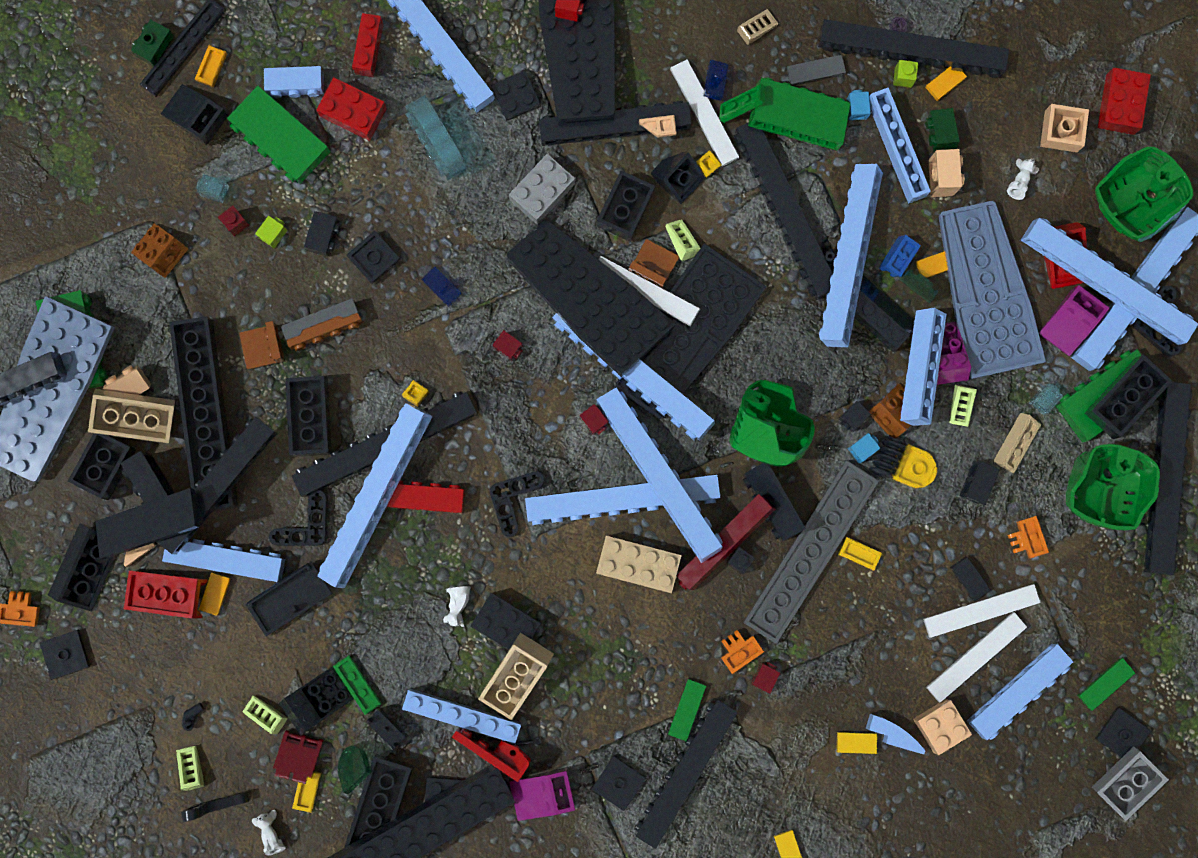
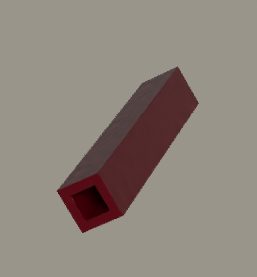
(731, 537)

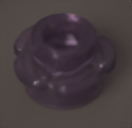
(898, 21)

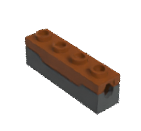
(322, 324)

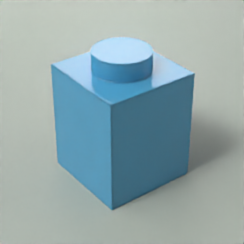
(859, 105)
(864, 447)

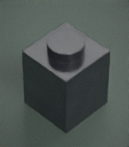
(853, 417)
(740, 560)

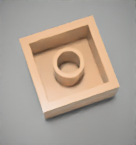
(1064, 128)
(945, 173)
(942, 726)

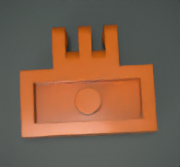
(1029, 538)
(19, 610)
(740, 651)

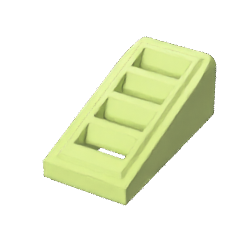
(687, 250)
(955, 403)
(280, 718)
(199, 781)

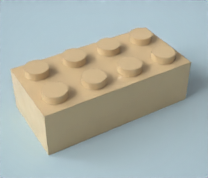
(131, 416)
(638, 564)
(516, 676)

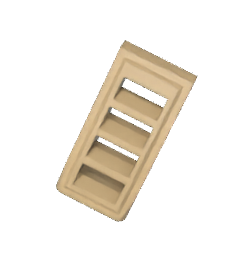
(744, 33)

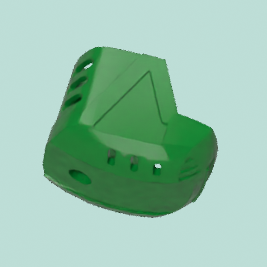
(1130, 207)
(760, 415)
(1101, 498)

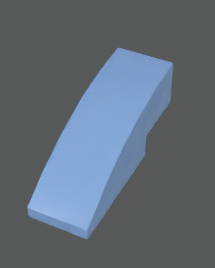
(893, 734)

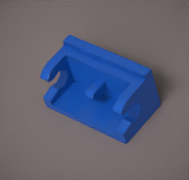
(899, 256)

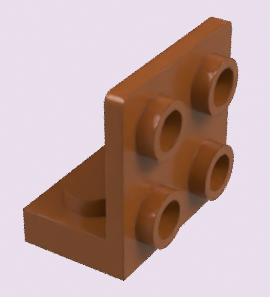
(159, 250)
(654, 263)
(262, 346)
(888, 412)

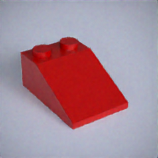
(1057, 275)

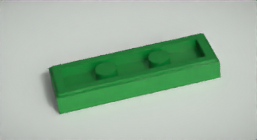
(742, 103)
(357, 684)
(1106, 684)
(687, 710)

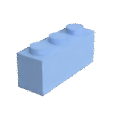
(294, 81)

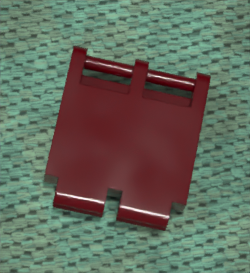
(297, 757)

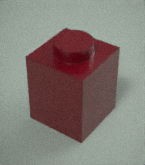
(233, 221)
(508, 346)
(594, 420)
(765, 677)

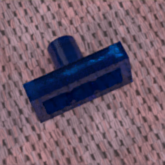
(715, 80)
(441, 286)

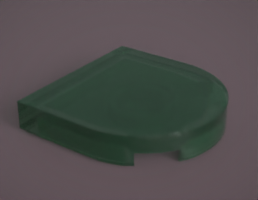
(920, 285)
(352, 768)

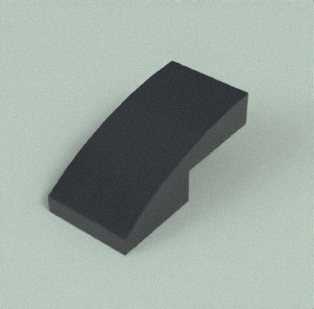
(970, 578)

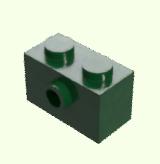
(152, 42)
(942, 129)

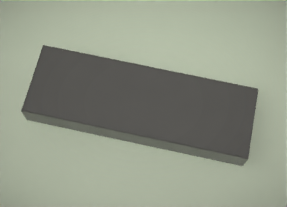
(816, 70)

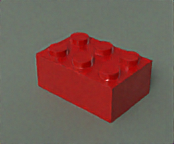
(1124, 101)
(351, 109)

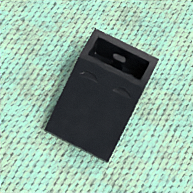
(195, 114)
(316, 701)

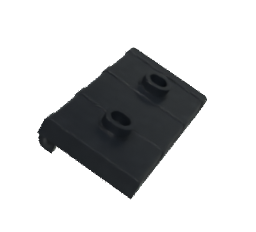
(288, 598)

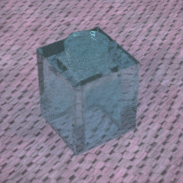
(212, 188)
(1046, 398)

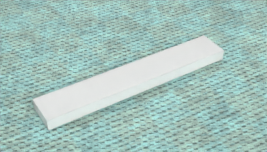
(704, 113)
(657, 296)
(981, 610)
(976, 657)

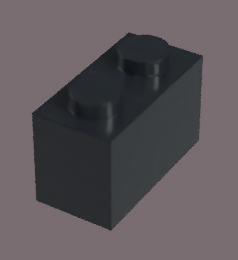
(322, 234)

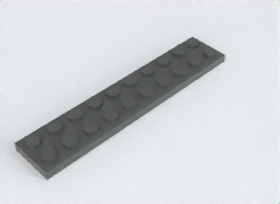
(810, 552)

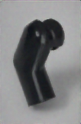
(829, 255)
(189, 716)

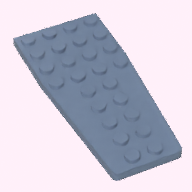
(988, 292)
(36, 423)

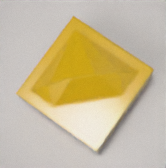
(708, 163)
(415, 393)

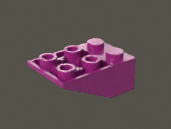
(1073, 320)
(954, 360)
(543, 795)

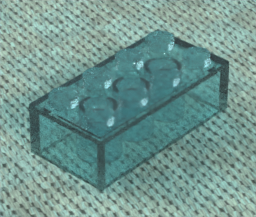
(435, 136)

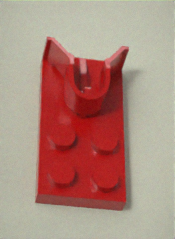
(163, 594)
(511, 764)

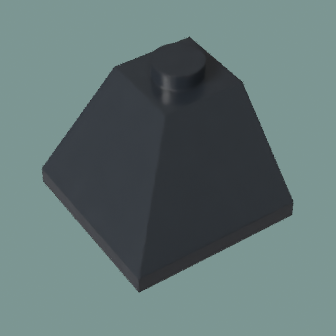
(678, 175)

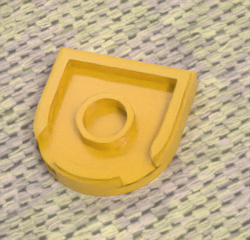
(915, 468)

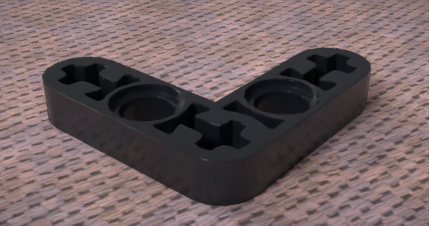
(1147, 331)
(505, 499)
(306, 532)
(199, 810)

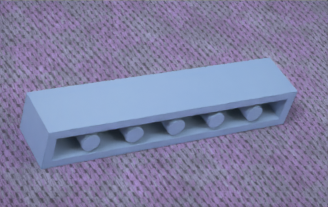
(898, 145)
(923, 367)
(228, 560)
(1020, 691)
(462, 716)

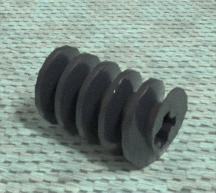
(887, 458)

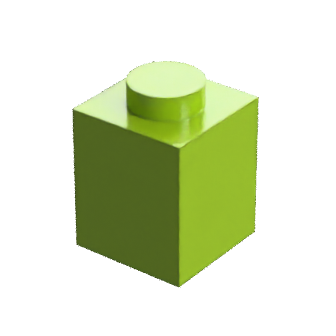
(905, 73)
(271, 231)

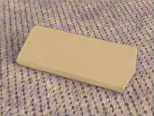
(1017, 442)

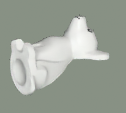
(1019, 187)
(458, 600)
(271, 843)

